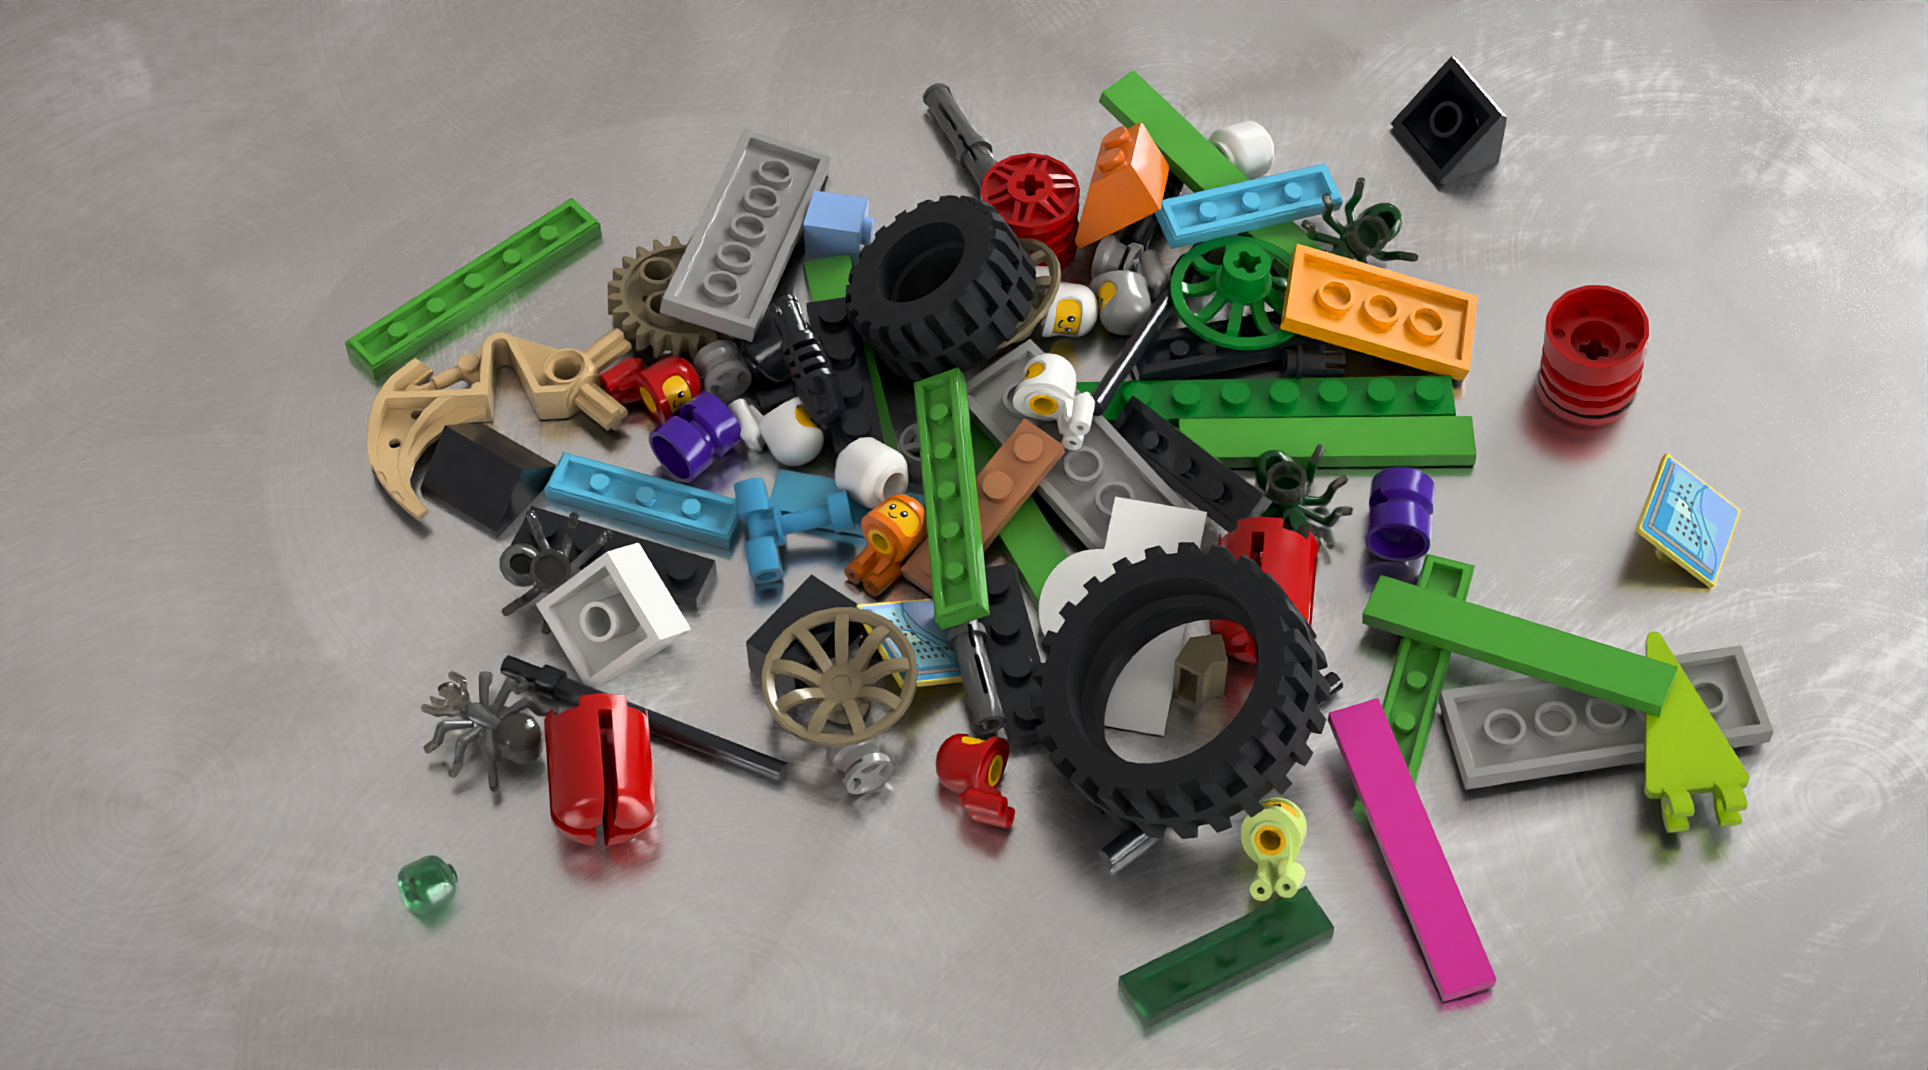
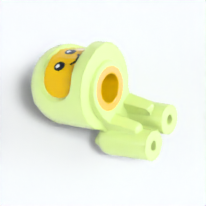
(1273, 843)

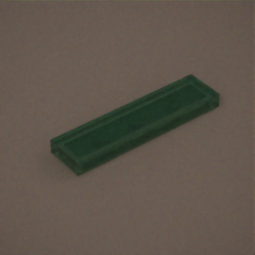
(1225, 957)

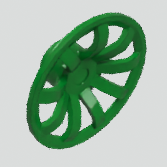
(1241, 280)

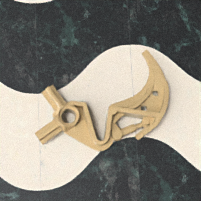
(415, 413)

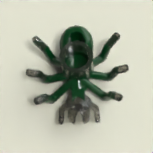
(1363, 236)
(1287, 486)

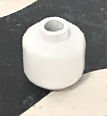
(1245, 146)
(871, 472)

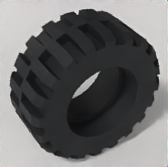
(940, 287)

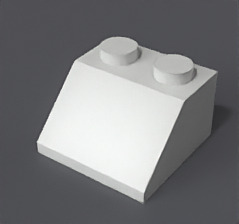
(613, 615)

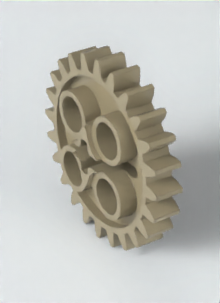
(637, 298)

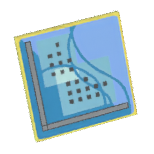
(1688, 520)
(917, 621)

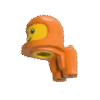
(891, 535)

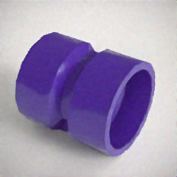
(688, 441)
(1400, 514)

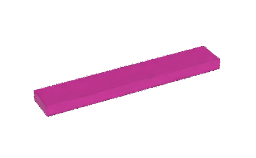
(1411, 850)

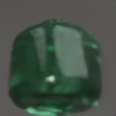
(427, 884)

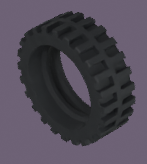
(1119, 621)

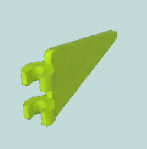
(1689, 753)

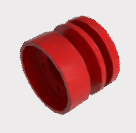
(1036, 200)
(1594, 349)

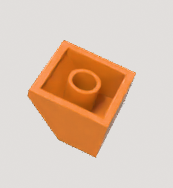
(1124, 184)

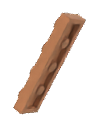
(1001, 490)

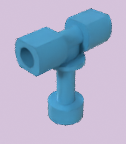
(770, 528)

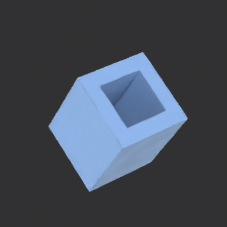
(837, 225)

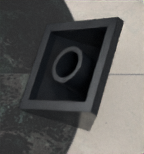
(1452, 124)
(484, 476)

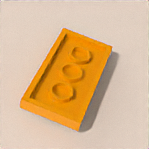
(1379, 312)

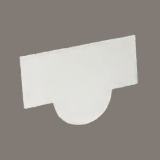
(1145, 684)

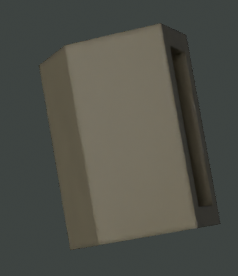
(1200, 670)

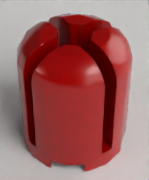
(1286, 557)
(600, 770)

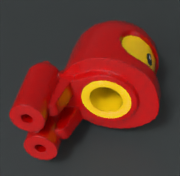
(661, 386)
(974, 771)

